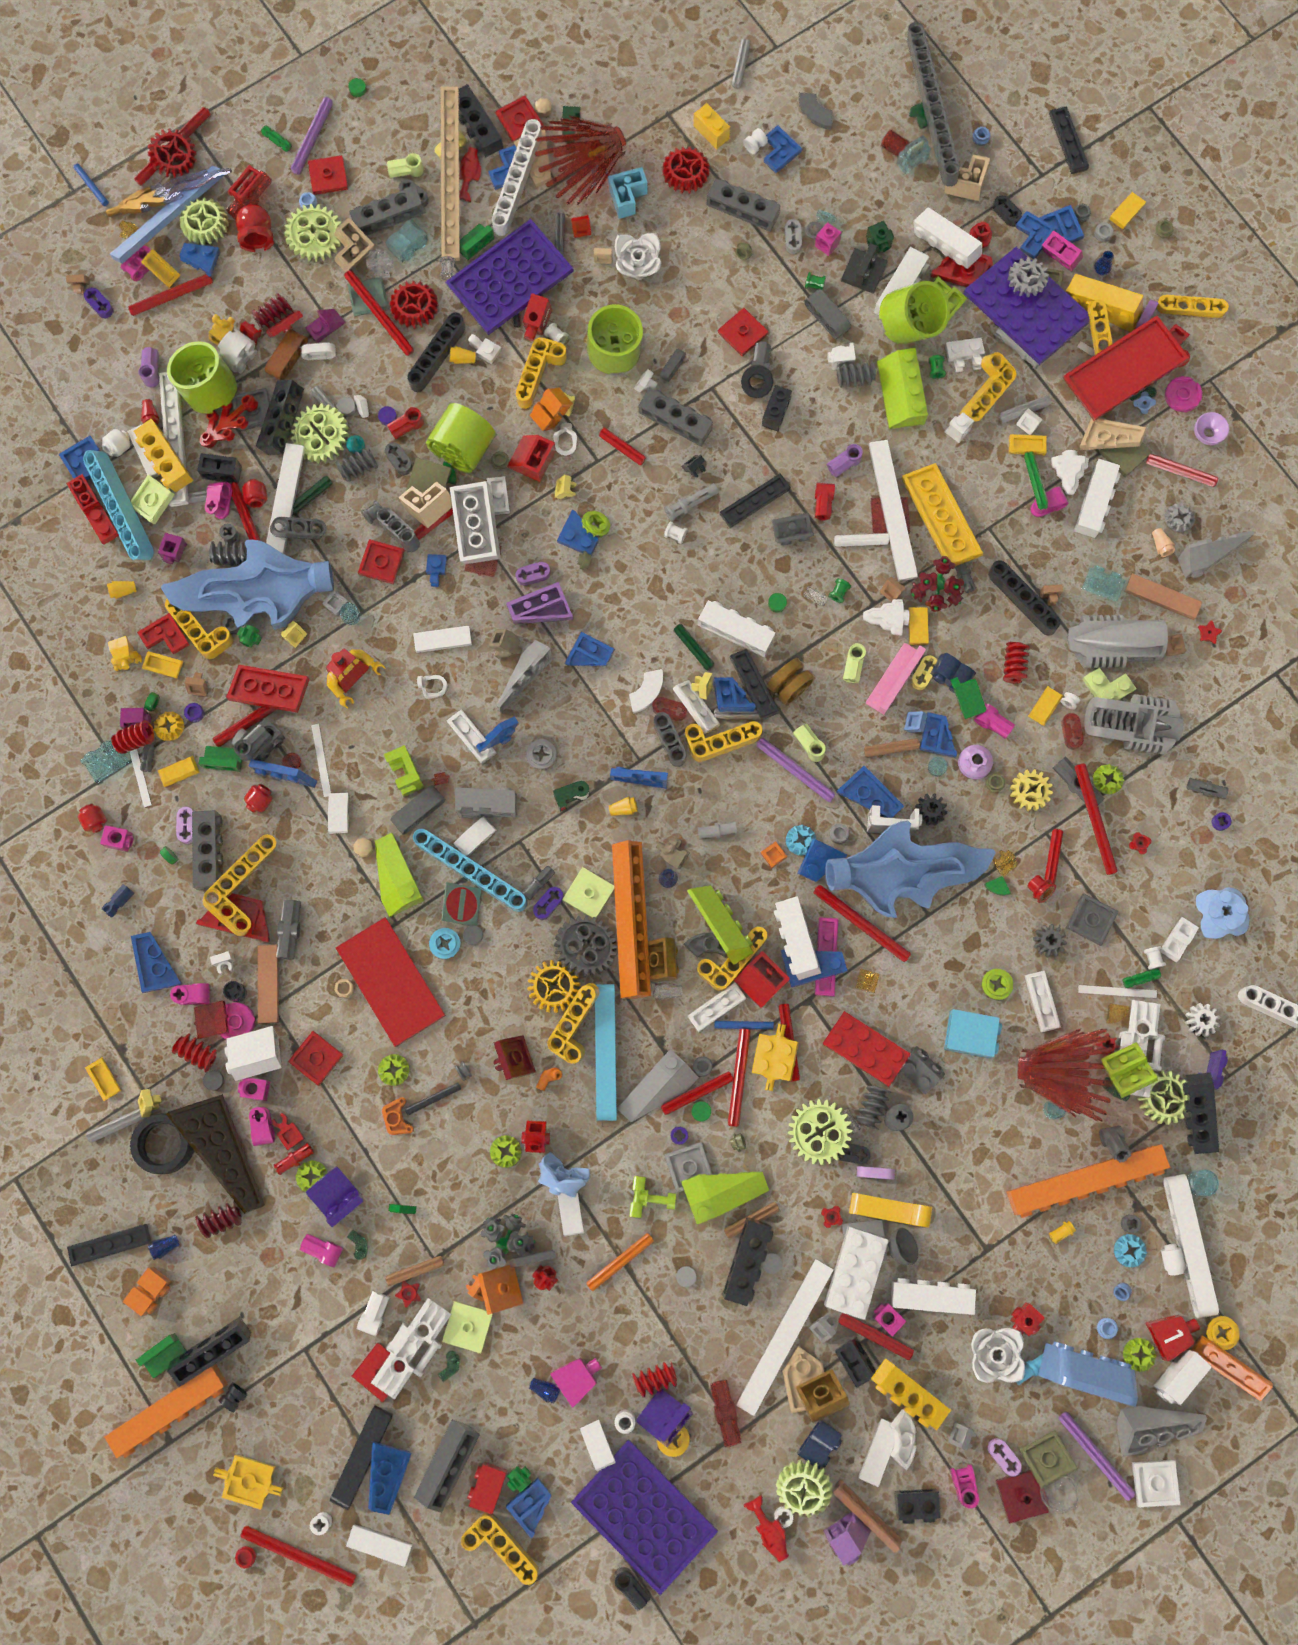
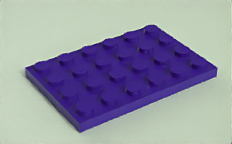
(505, 276)
(1034, 322)
(644, 1517)

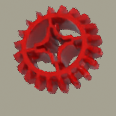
(165, 151)
(689, 163)
(416, 297)

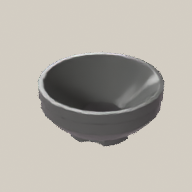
(903, 1247)

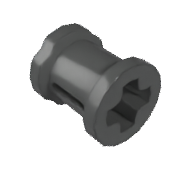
(371, 512)
(230, 529)

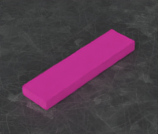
(826, 941)

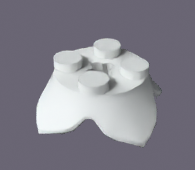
(629, 248)
(1009, 1366)

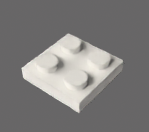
(1156, 1483)

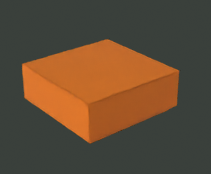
(773, 854)

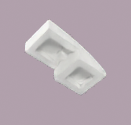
(338, 813)
(475, 836)
(1179, 939)
(570, 1214)
(597, 1445)

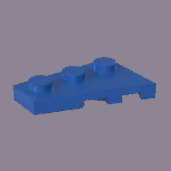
(282, 772)
(640, 777)
(868, 791)
(830, 964)
(152, 966)
(386, 1475)

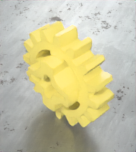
(1036, 796)

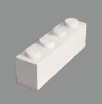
(947, 238)
(907, 273)
(1096, 499)
(736, 628)
(797, 937)
(933, 1297)

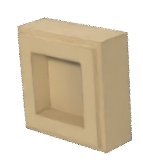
(603, 255)

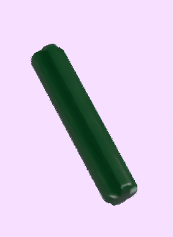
(311, 494)
(694, 647)

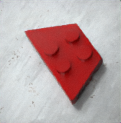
(958, 274)
(251, 908)

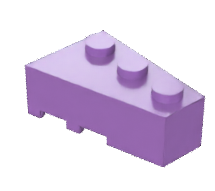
(540, 606)
(848, 1538)

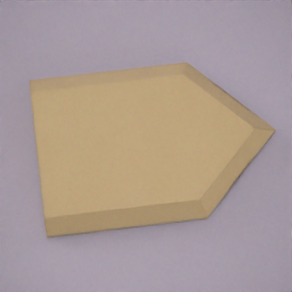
(797, 1371)

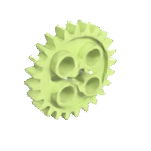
(314, 247)
(332, 421)
(829, 1147)

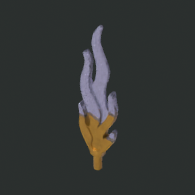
(164, 194)

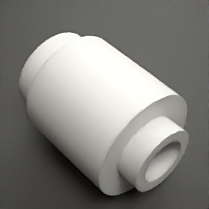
(1173, 1259)
(625, 1428)

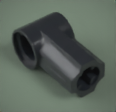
(632, 1589)

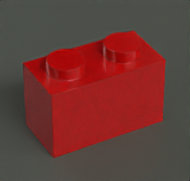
(488, 1487)

